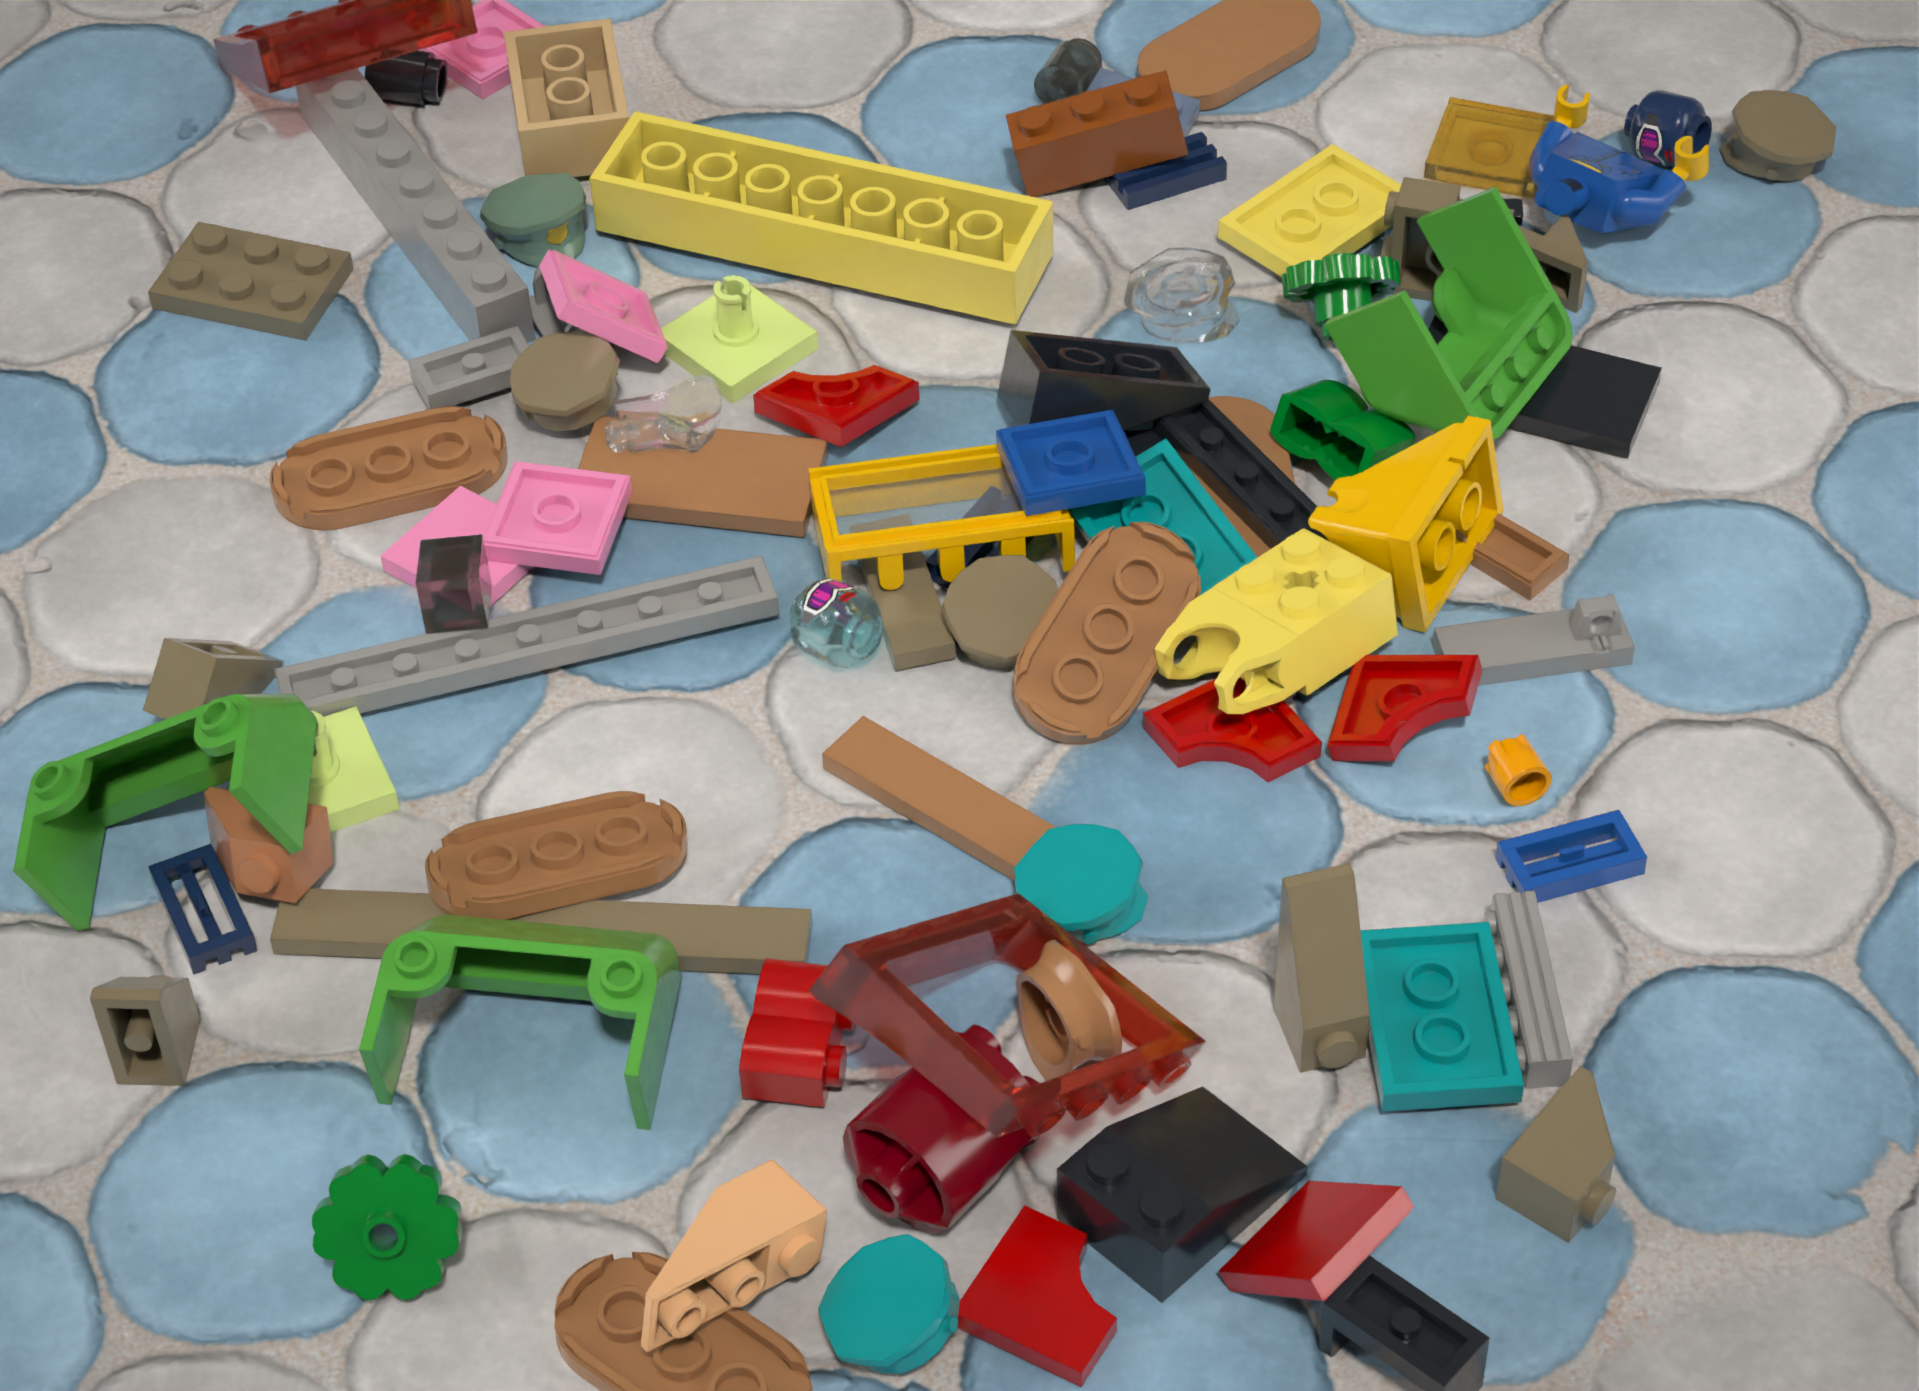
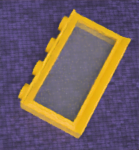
(925, 505)

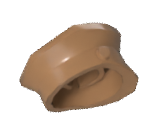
(1065, 1013)

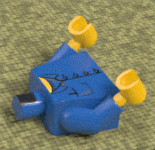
(1601, 183)

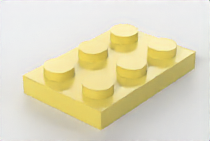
(1311, 212)

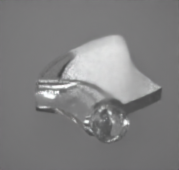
(671, 419)

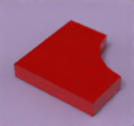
(837, 405)
(1396, 698)
(1263, 740)
(1035, 1302)

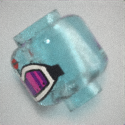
(836, 622)

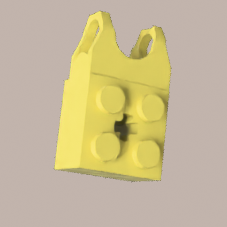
(1283, 623)

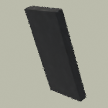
(1587, 399)

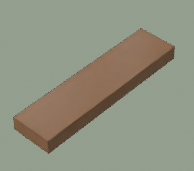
(934, 795)

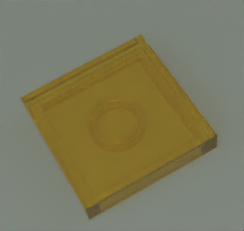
(1485, 146)

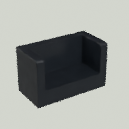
(1404, 1330)

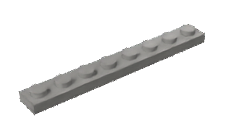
(534, 639)

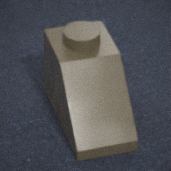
(201, 670)
(147, 1028)
(1562, 1162)

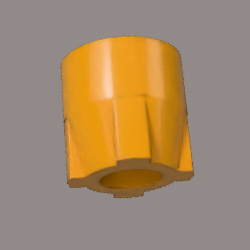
(1517, 770)

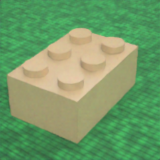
(566, 95)

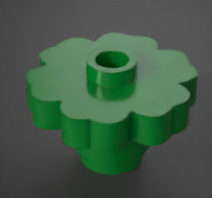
(1340, 283)
(387, 1227)

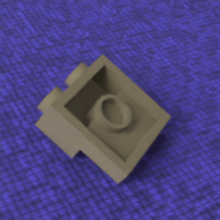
(1408, 243)

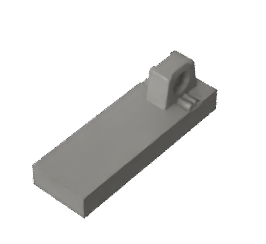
(1543, 643)

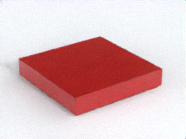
(1316, 1239)

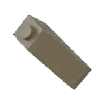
(1321, 969)

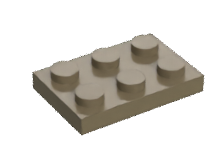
(251, 280)

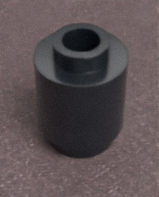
(409, 78)

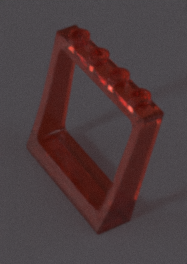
(339, 39)
(871, 988)

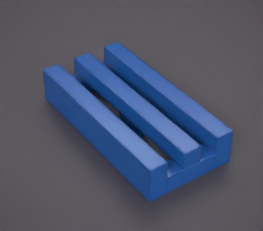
(1575, 867)

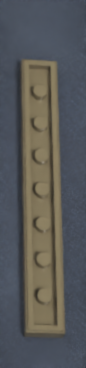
(703, 935)

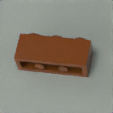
(1096, 134)

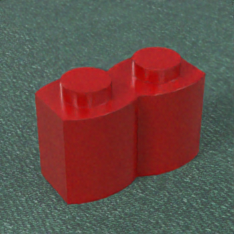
(792, 1038)

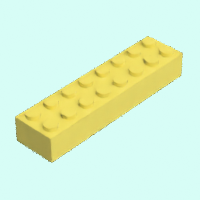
(824, 216)

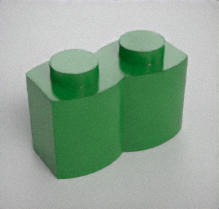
(1337, 429)

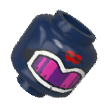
(1661, 122)

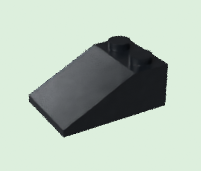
(1075, 376)
(1173, 1187)

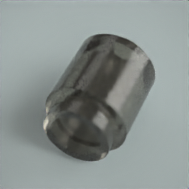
(1068, 70)

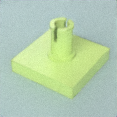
(738, 338)
(348, 772)

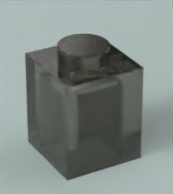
(454, 584)

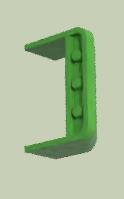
(1499, 319)
(240, 738)
(615, 969)

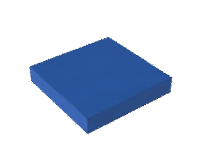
(1070, 462)

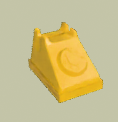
(1408, 512)

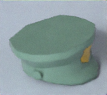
(537, 216)

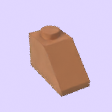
(256, 860)

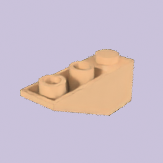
(738, 1246)

